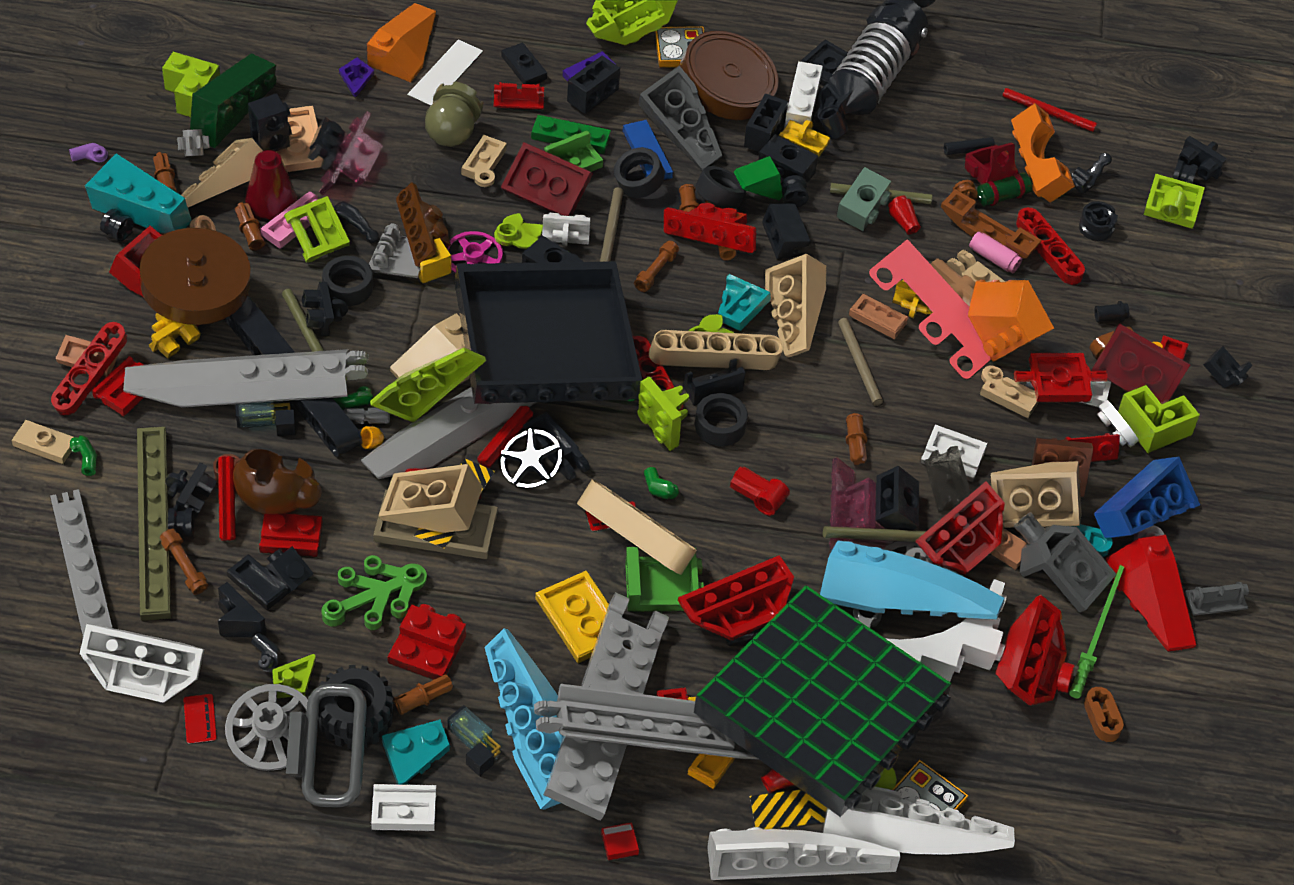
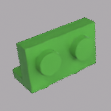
(577, 151)

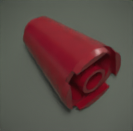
(269, 186)

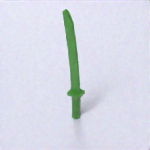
(1087, 661)

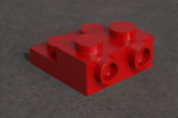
(427, 642)

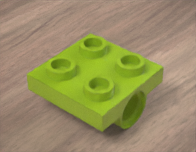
(1174, 201)

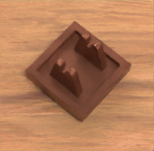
(1065, 451)

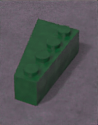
(225, 99)

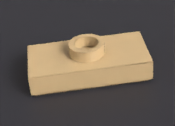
(43, 441)

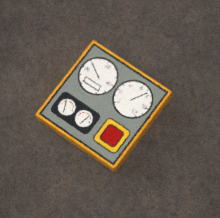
(673, 42)
(928, 785)

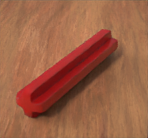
(507, 432)
(226, 498)

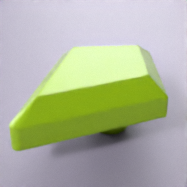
(294, 675)

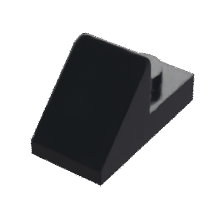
(240, 616)

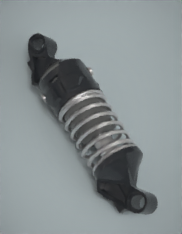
(878, 54)

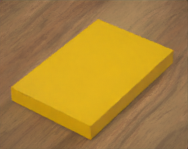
(576, 612)

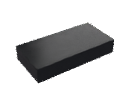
(257, 582)

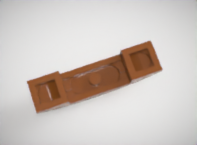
(963, 213)

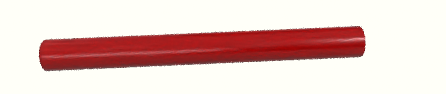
(1051, 110)

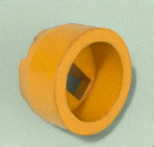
(371, 437)

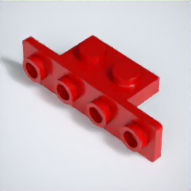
(713, 226)

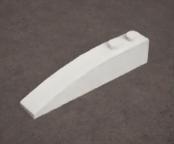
(916, 827)
(793, 853)

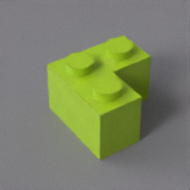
(185, 76)
(1156, 422)

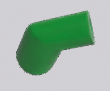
(89, 455)
(660, 487)

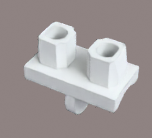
(566, 228)

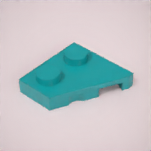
(741, 302)

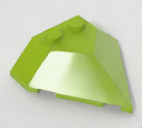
(628, 19)

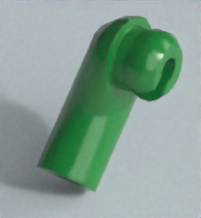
(357, 399)

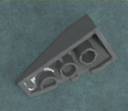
(679, 114)

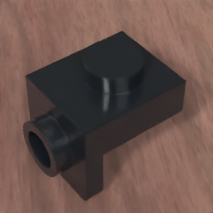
(1226, 368)
(289, 568)

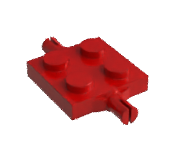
(1060, 377)

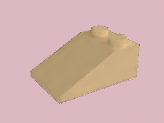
(436, 343)
(1044, 489)
(433, 498)

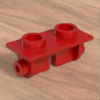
(508, 96)
(1104, 447)

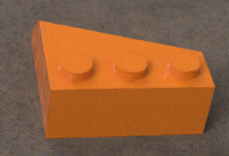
(1007, 316)

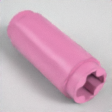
(995, 252)

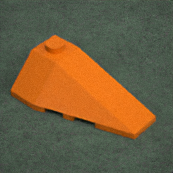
(402, 43)

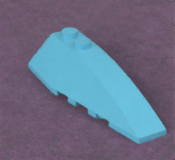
(885, 579)
(520, 688)

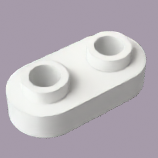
(1110, 416)

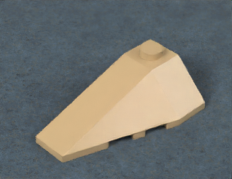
(230, 170)
(796, 300)

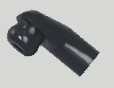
(270, 652)

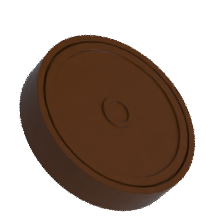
(729, 73)
(195, 276)

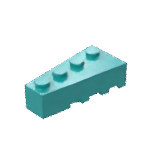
(137, 195)

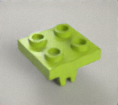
(661, 412)

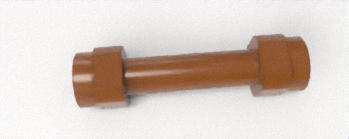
(645, 279)
(195, 580)

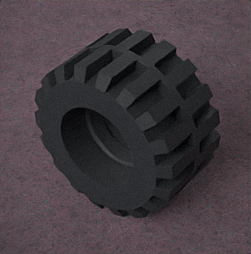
(339, 723)

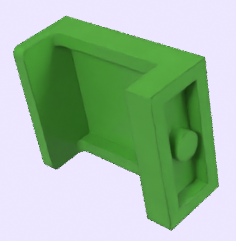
(655, 586)

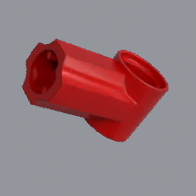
(766, 494)

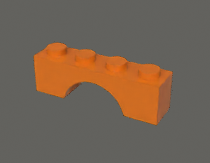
(1033, 132)

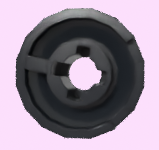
(1098, 221)

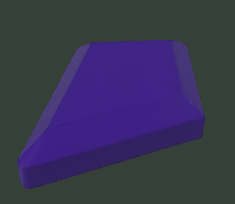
(356, 75)

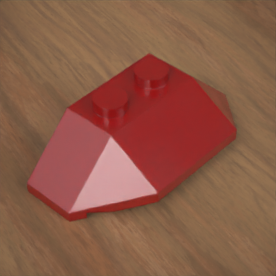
(966, 531)
(740, 600)
(1034, 653)

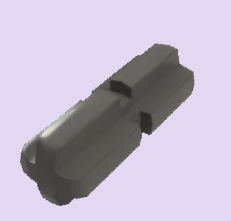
(372, 415)

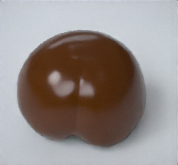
(271, 487)

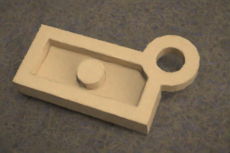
(484, 160)

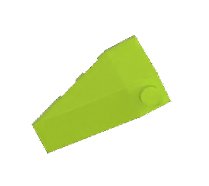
(426, 385)

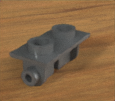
(1217, 599)

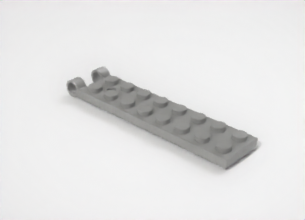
(588, 768)

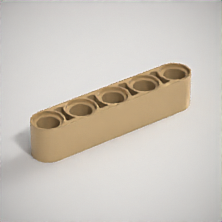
(715, 349)
(637, 527)

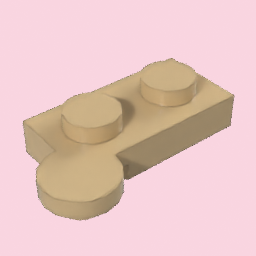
(1007, 392)

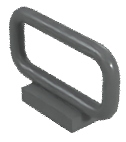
(303, 743)

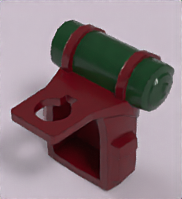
(997, 174)

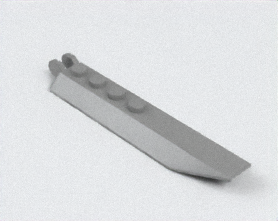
(247, 378)
(438, 435)
(633, 721)

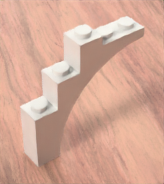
(970, 641)

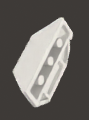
(139, 662)

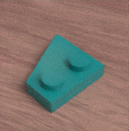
(415, 749)

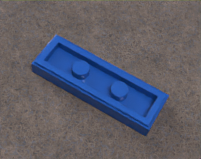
(641, 135)

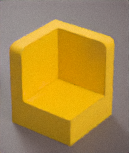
(438, 265)

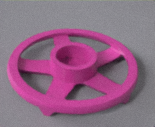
(473, 251)

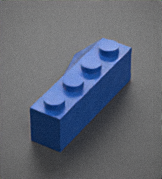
(1148, 498)

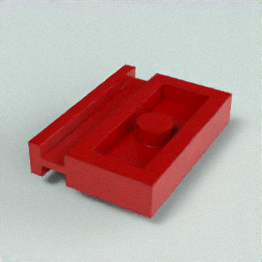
(112, 387)
(291, 530)

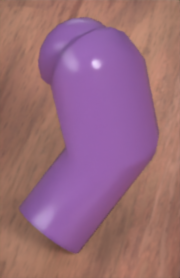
(90, 151)

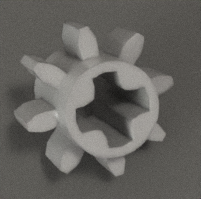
(193, 142)

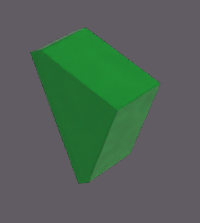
(760, 178)

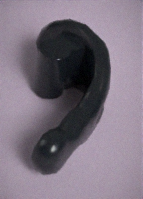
(1086, 180)
(349, 213)

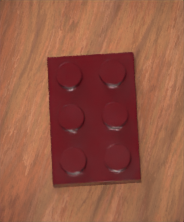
(546, 180)
(1138, 362)

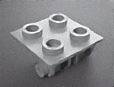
(394, 254)

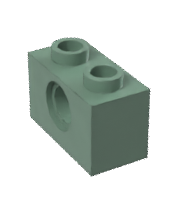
(866, 186)

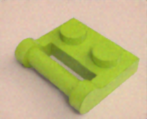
(324, 224)

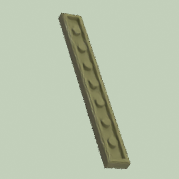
(153, 521)

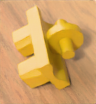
(805, 137)
(909, 299)
(167, 332)

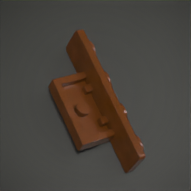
(421, 223)

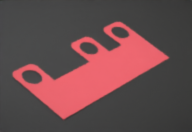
(947, 306)

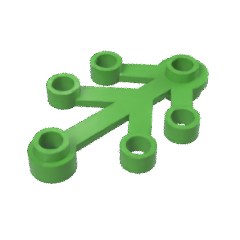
(375, 590)

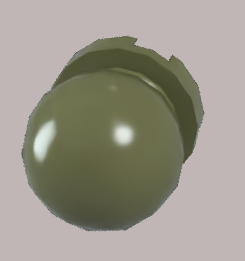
(453, 114)

